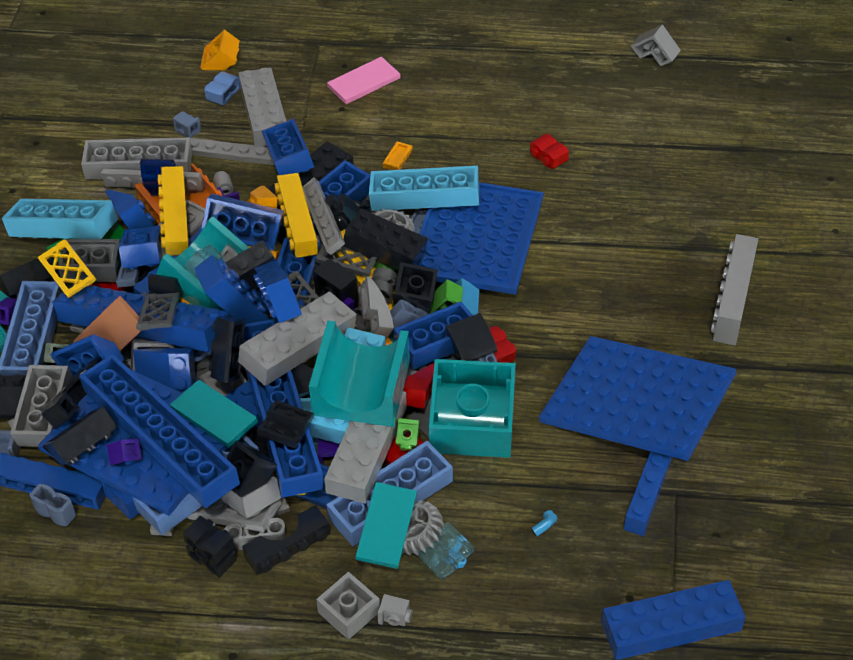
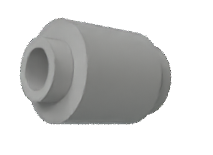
(223, 180)

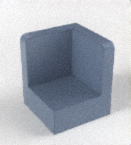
(8, 444)

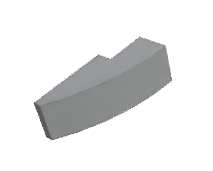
(375, 308)

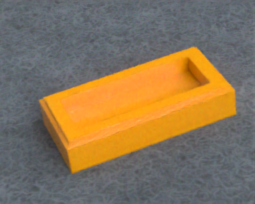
(397, 156)

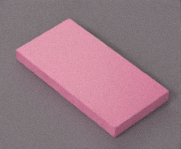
(363, 80)

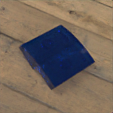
(149, 171)

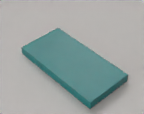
(214, 413)
(386, 525)

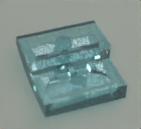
(447, 552)

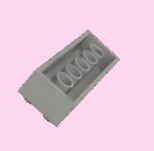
(261, 102)
(128, 153)
(734, 289)
(294, 340)
(360, 458)

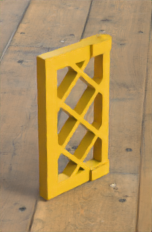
(55, 252)

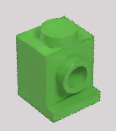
(409, 425)

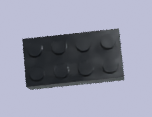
(384, 240)

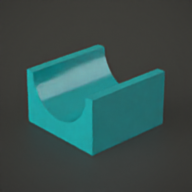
(214, 234)
(359, 379)
(472, 408)

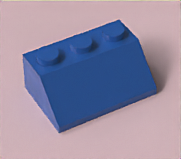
(84, 351)

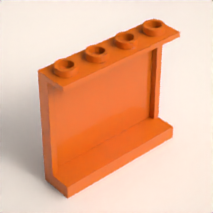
(195, 196)

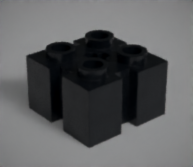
(210, 546)

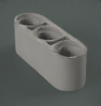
(245, 535)

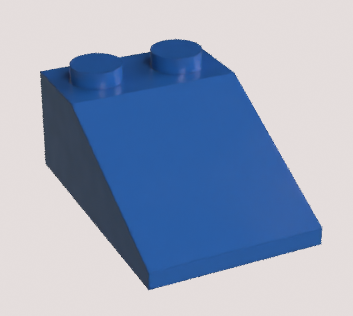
(130, 210)
(141, 247)
(167, 366)

